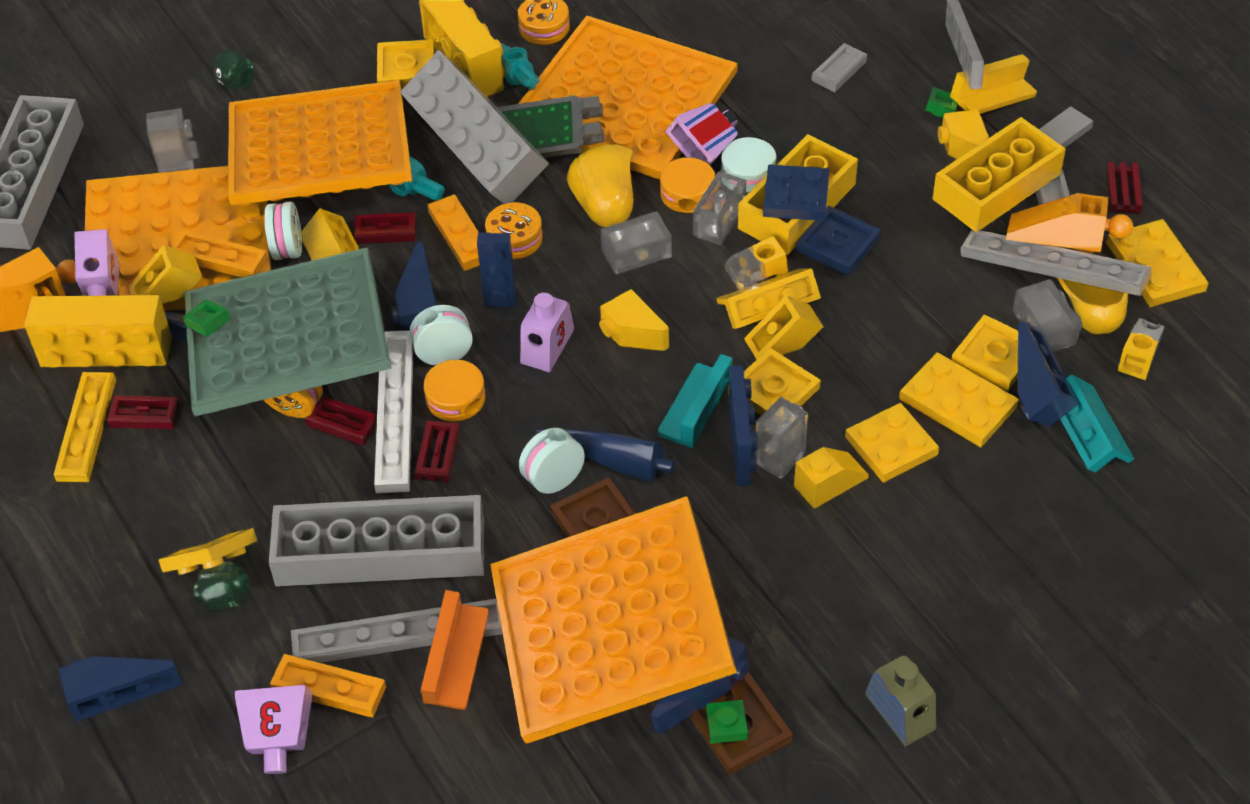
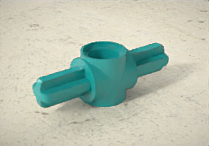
(518, 67)
(419, 184)

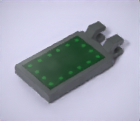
(557, 124)

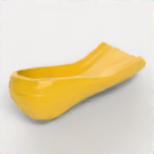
(603, 183)
(1098, 307)

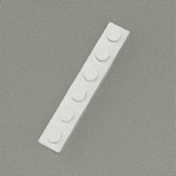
(395, 416)

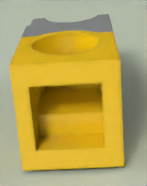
(1140, 349)

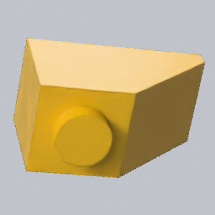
(961, 132)
(167, 275)
(633, 323)
(784, 328)
(827, 475)

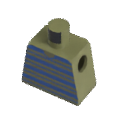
(900, 693)

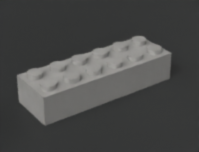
(474, 128)
(32, 163)
(377, 540)

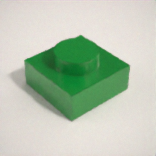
(940, 102)
(206, 317)
(726, 721)

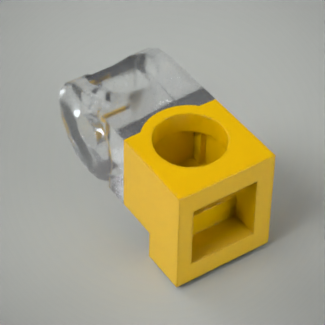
(757, 263)

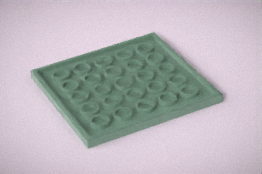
(287, 332)

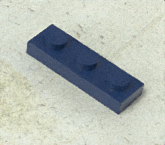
(497, 269)

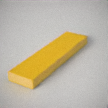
(85, 427)

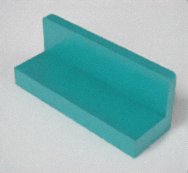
(696, 402)
(1093, 428)

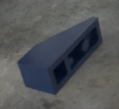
(414, 290)
(1040, 378)
(112, 682)
(681, 705)

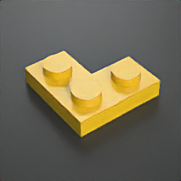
(210, 553)

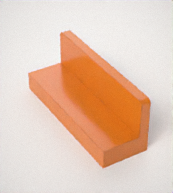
(454, 653)

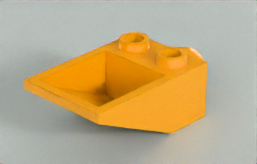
(1069, 223)
(28, 277)

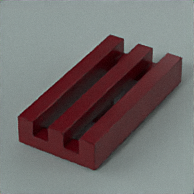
(1123, 171)
(385, 228)
(142, 416)
(339, 424)
(433, 472)

